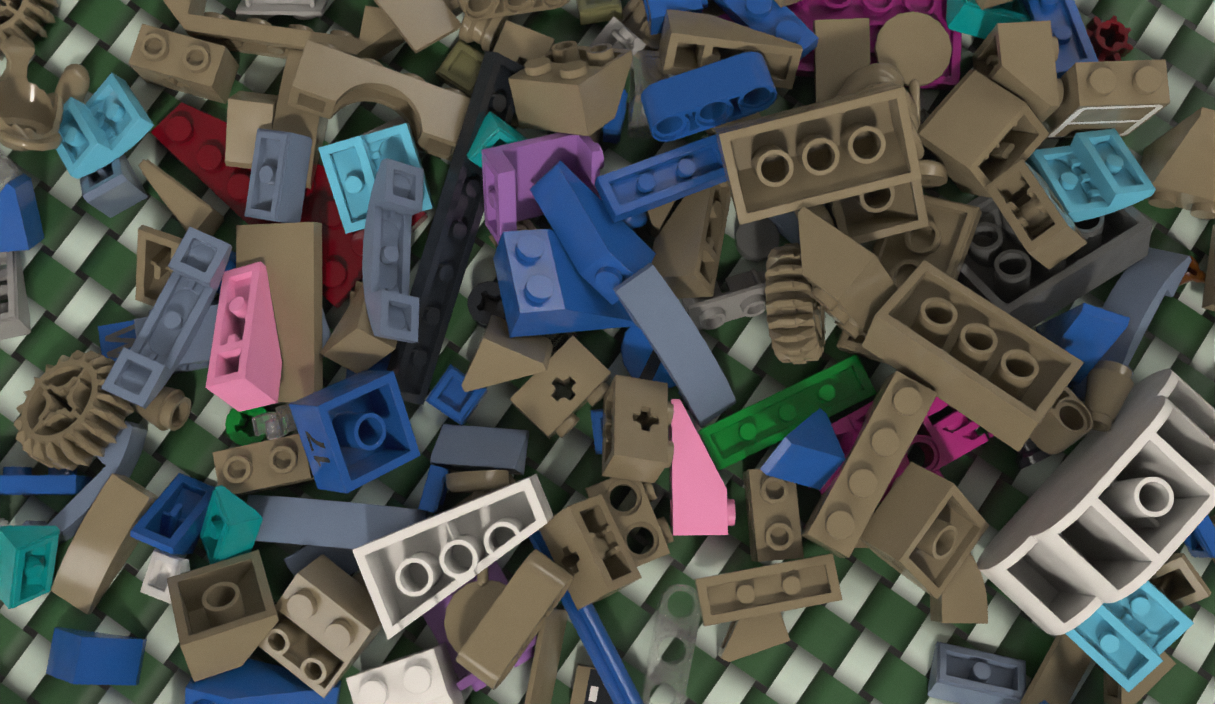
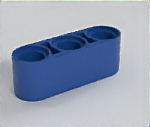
(708, 96)

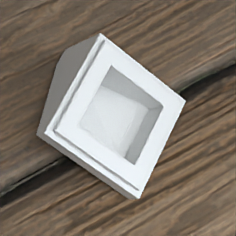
(160, 568)

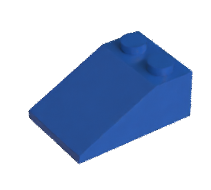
(545, 291)

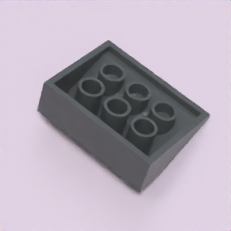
(1024, 288)

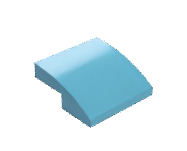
(101, 128)
(354, 165)
(1093, 174)
(1131, 634)

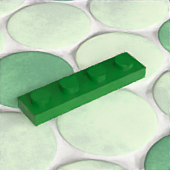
(782, 412)

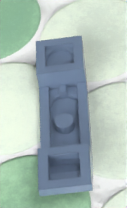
(387, 251)
(1138, 297)
(173, 320)
(676, 343)
(118, 459)
(327, 521)

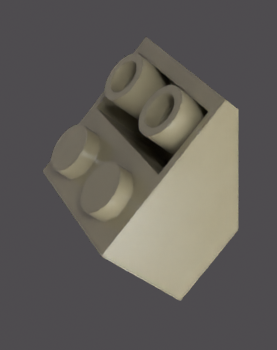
(1023, 62)
(571, 88)
(980, 132)
(322, 625)

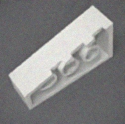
(436, 556)

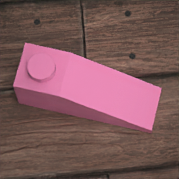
(245, 343)
(696, 489)

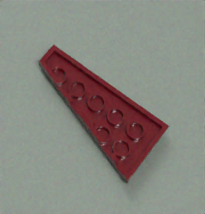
(201, 145)

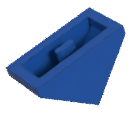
(19, 216)
(807, 453)
(176, 516)
(95, 657)

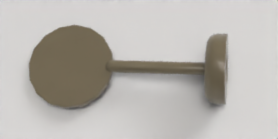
(921, 53)
(475, 598)

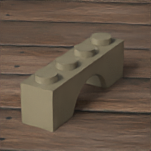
(333, 79)
(870, 465)

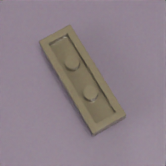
(768, 589)

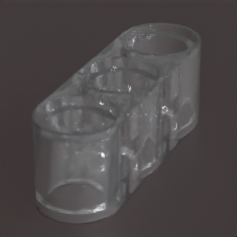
(667, 625)

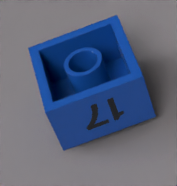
(355, 430)

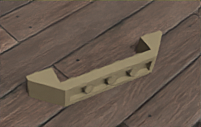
(261, 38)

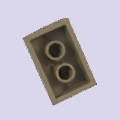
(843, 274)

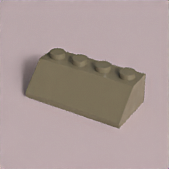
(819, 153)
(971, 354)

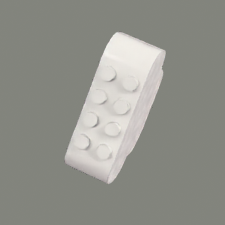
(1110, 508)

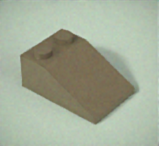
(1184, 166)

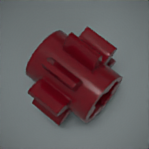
(1109, 39)

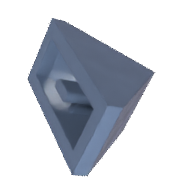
(113, 187)

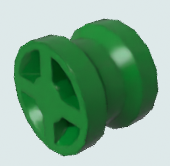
(236, 420)

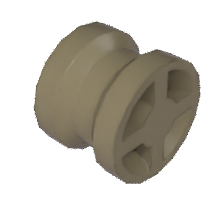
(482, 31)

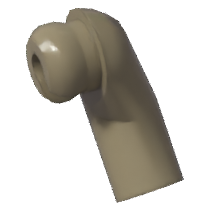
(72, 83)

